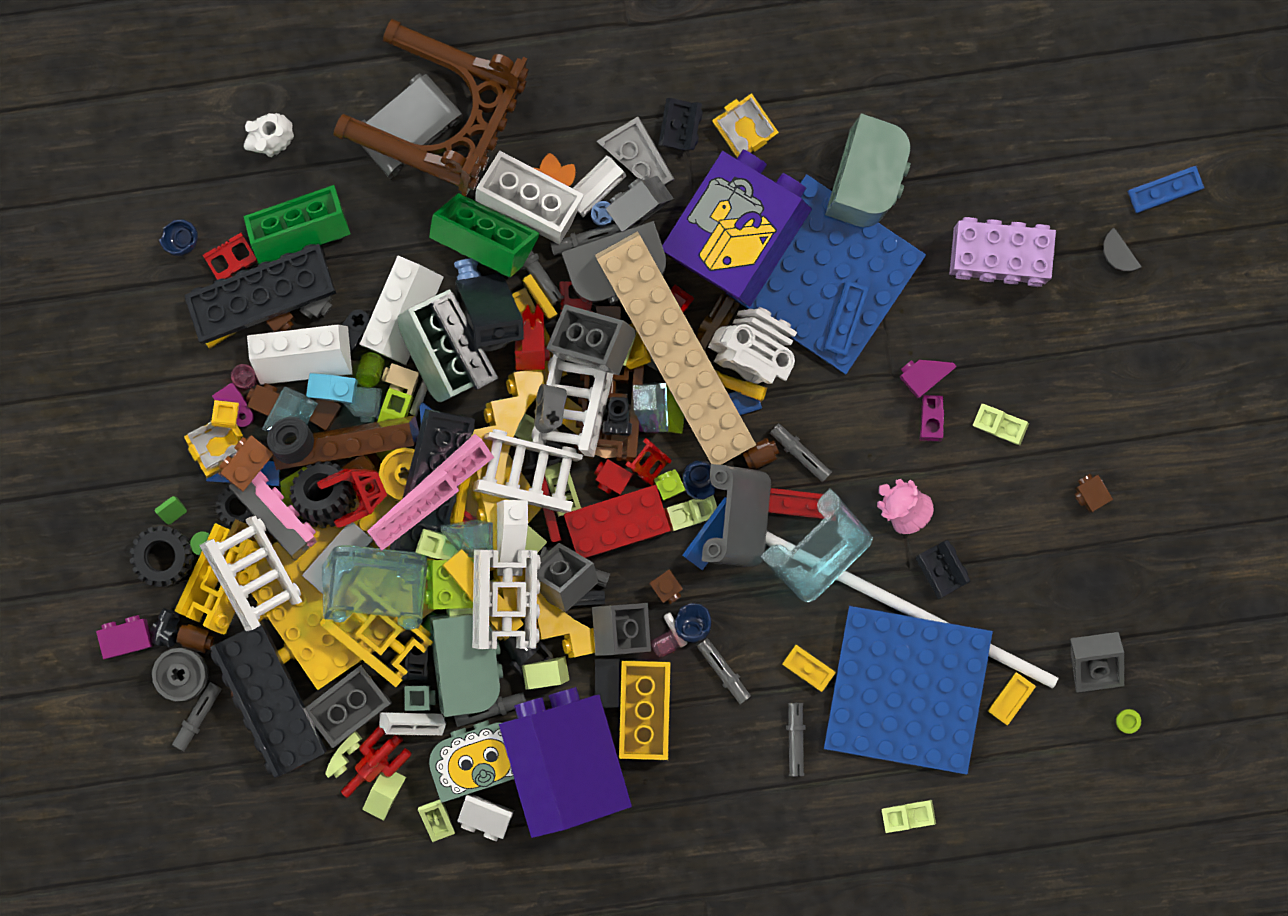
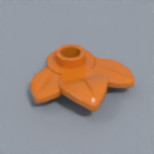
(553, 169)

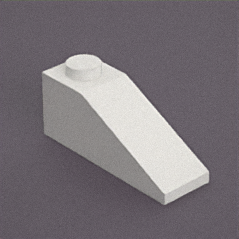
(511, 531)

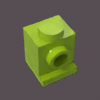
(669, 484)

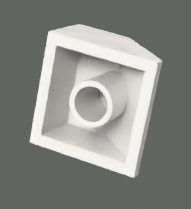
(485, 816)

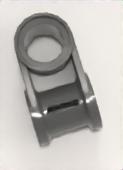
(550, 404)

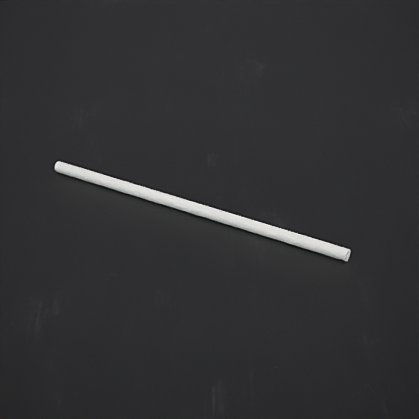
(914, 611)

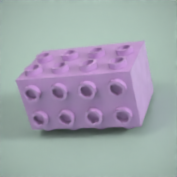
(1002, 252)

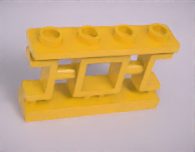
(200, 590)
(365, 645)

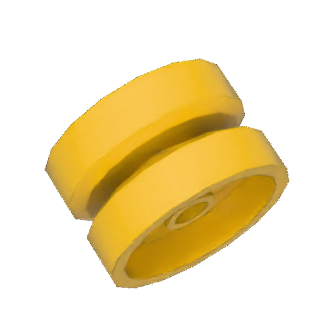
(392, 469)

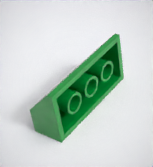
(296, 223)
(483, 234)

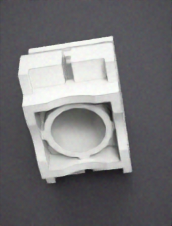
(755, 346)

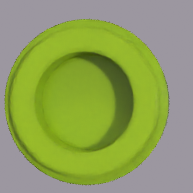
(1128, 721)

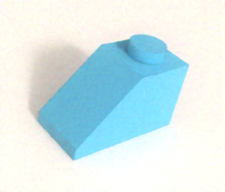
(332, 388)

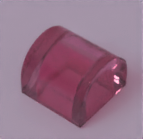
(664, 644)

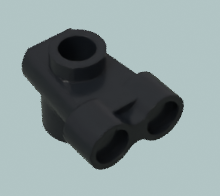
(617, 423)
(164, 629)

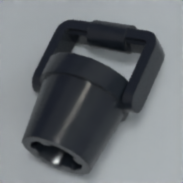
(520, 656)

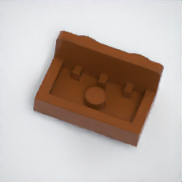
(245, 463)

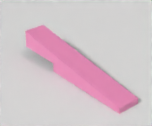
(431, 492)

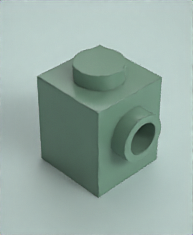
(419, 698)

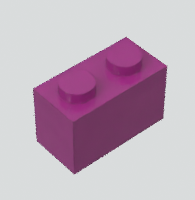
(124, 638)

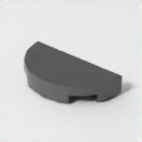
(1118, 253)

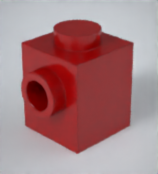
(612, 477)

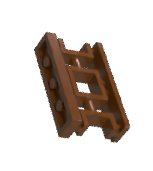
(606, 442)

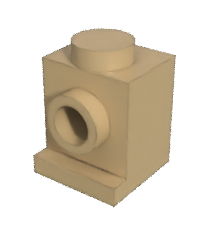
(401, 378)

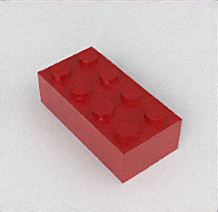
(617, 522)

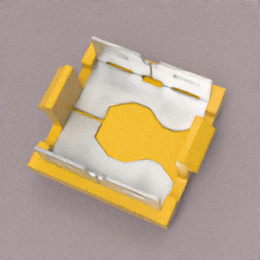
(745, 125)
(212, 445)

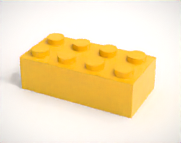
(644, 710)

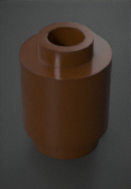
(761, 454)
(195, 638)

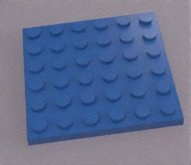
(815, 269)
(908, 689)

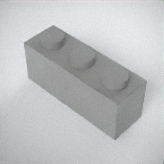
(350, 535)

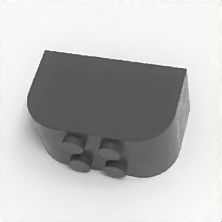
(587, 274)

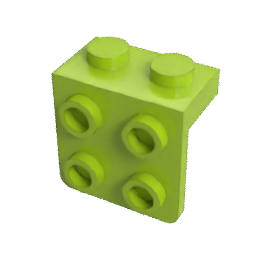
(443, 590)

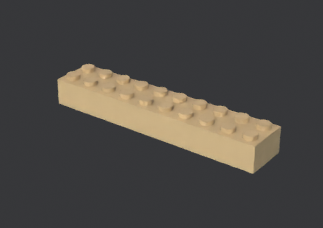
(675, 349)

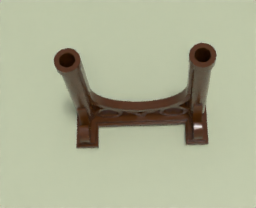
(451, 167)

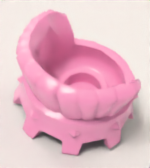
(905, 506)

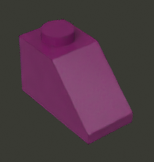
(924, 375)

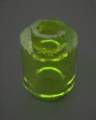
(370, 369)

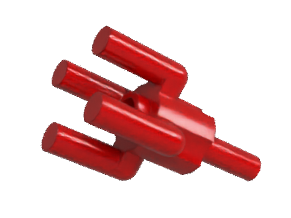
(376, 760)

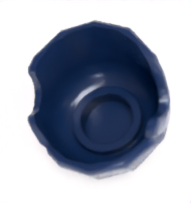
(179, 238)
(697, 480)
(693, 622)

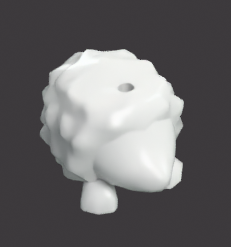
(268, 134)

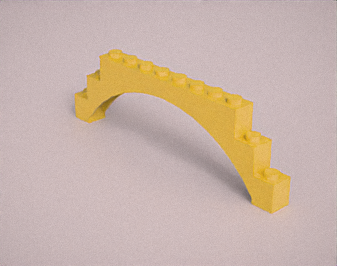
(506, 416)

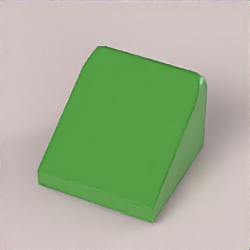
(170, 510)

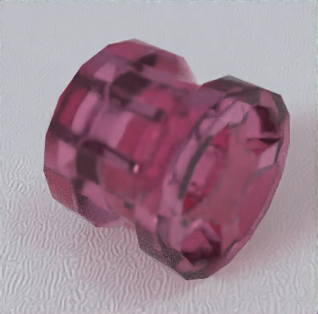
(240, 375)

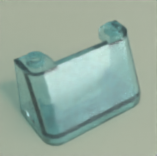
(823, 552)
(374, 584)

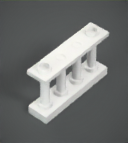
(591, 418)
(512, 489)
(237, 593)

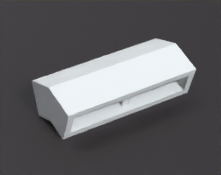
(598, 183)
(412, 723)

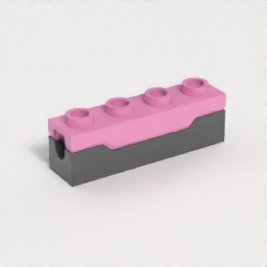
(278, 519)

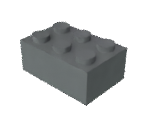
(591, 339)
(348, 706)

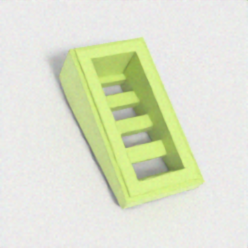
(552, 475)

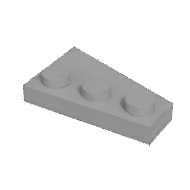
(636, 151)

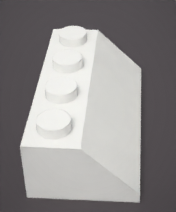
(529, 197)
(404, 288)
(297, 353)

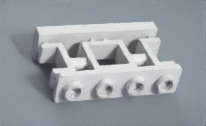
(486, 595)

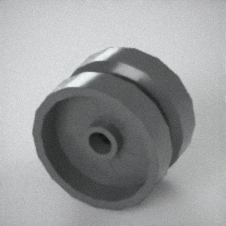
(166, 678)

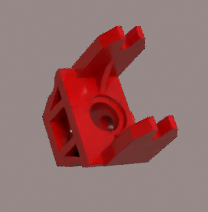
(531, 351)
(368, 498)

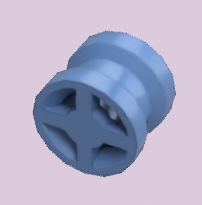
(598, 212)
(467, 269)

